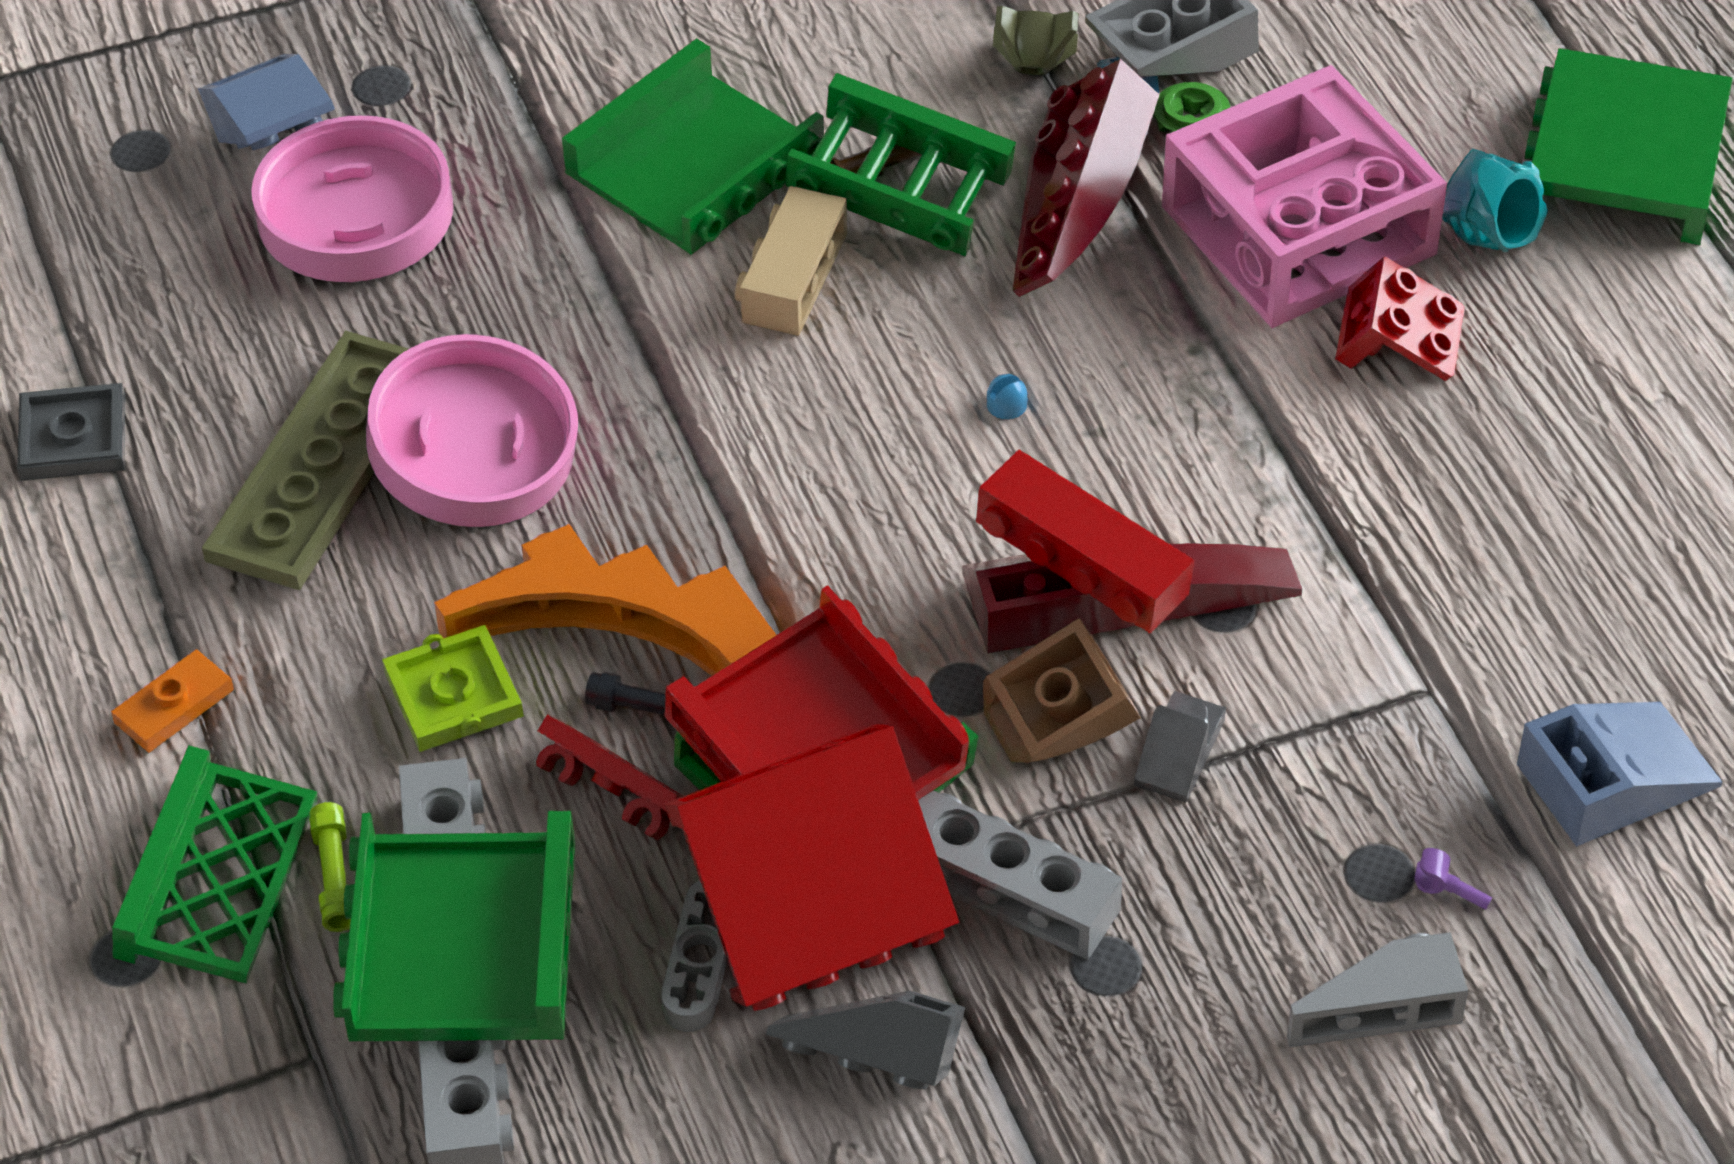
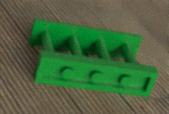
(917, 129)

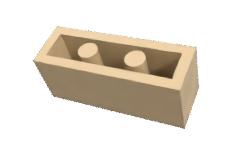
(792, 260)

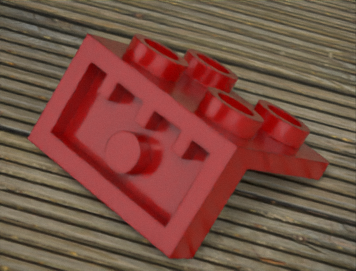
(1405, 314)

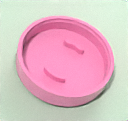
(352, 198)
(471, 430)

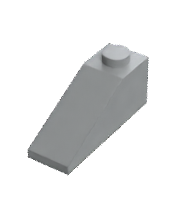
(1393, 990)

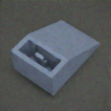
(1611, 765)

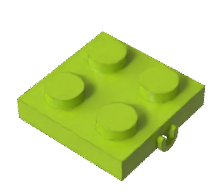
(452, 687)

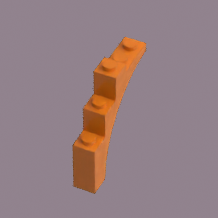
(631, 594)

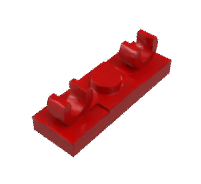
(611, 774)

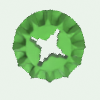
(1191, 97)

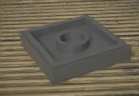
(71, 431)

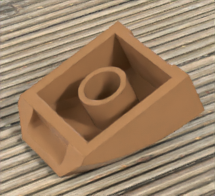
(1056, 697)

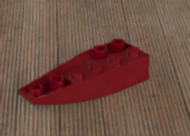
(1080, 168)
(1027, 602)

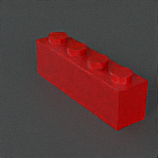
(1084, 541)

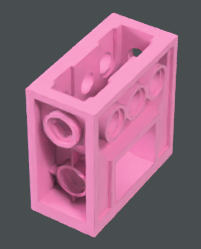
(1298, 178)

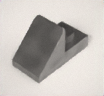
(1178, 745)

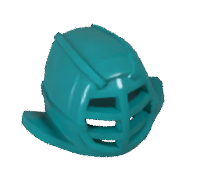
(1495, 202)

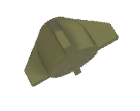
(1035, 39)

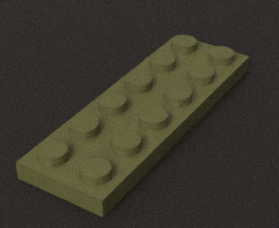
(307, 473)

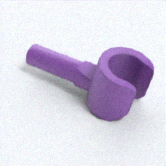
(1433, 877)

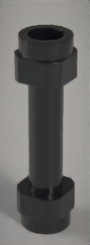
(607, 692)

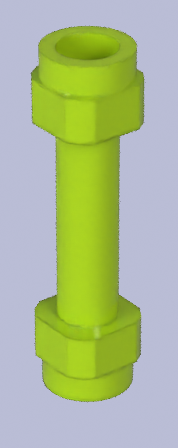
(329, 832)

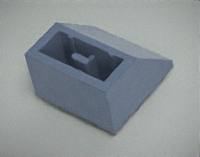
(264, 101)

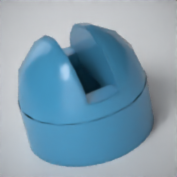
(1007, 397)

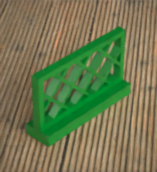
(164, 865)

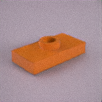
(172, 700)

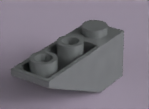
(891, 1032)

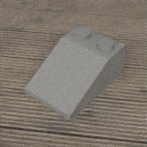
(1178, 34)

